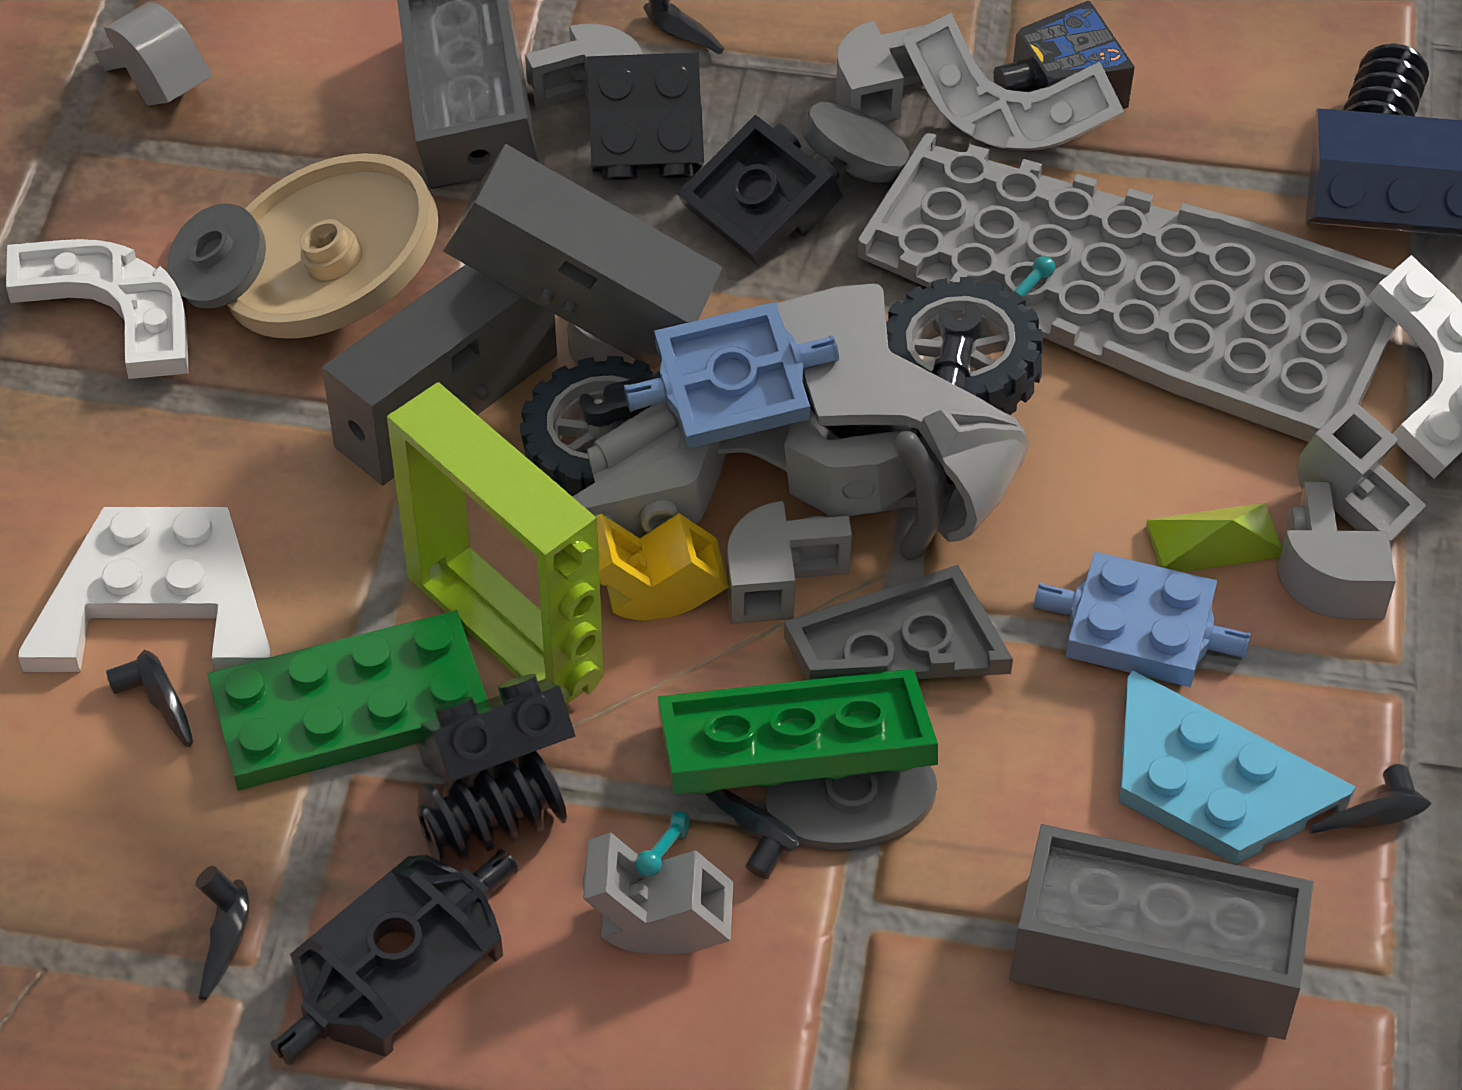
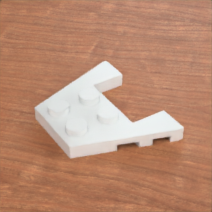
(151, 568)

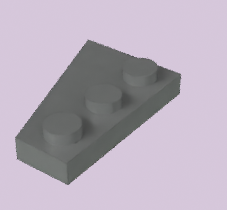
(916, 624)

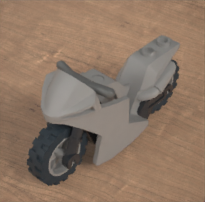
(878, 429)

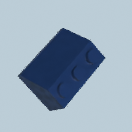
(1386, 172)

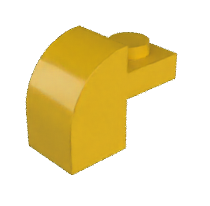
(660, 572)

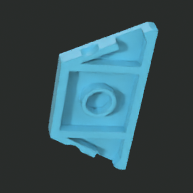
(1215, 776)

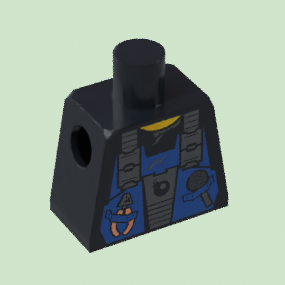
(1062, 47)

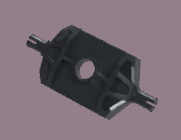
(370, 994)

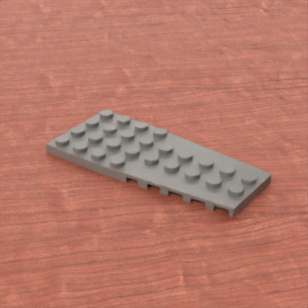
(1155, 292)

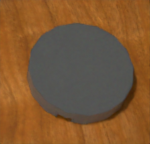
(857, 139)

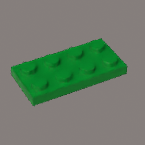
(341, 698)
(796, 731)

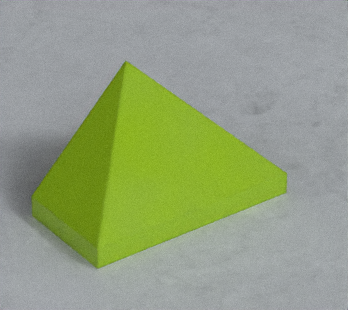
(1214, 538)

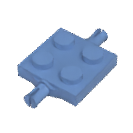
(732, 374)
(1142, 619)

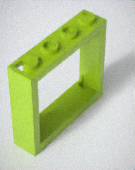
(450, 451)

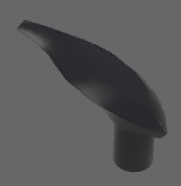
(681, 25)
(150, 672)
(1390, 807)
(771, 833)
(228, 925)

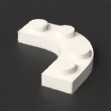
(1000, 115)
(114, 276)
(1435, 323)

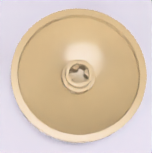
(336, 244)

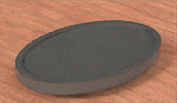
(217, 256)
(855, 808)

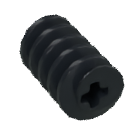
(1389, 81)
(488, 804)

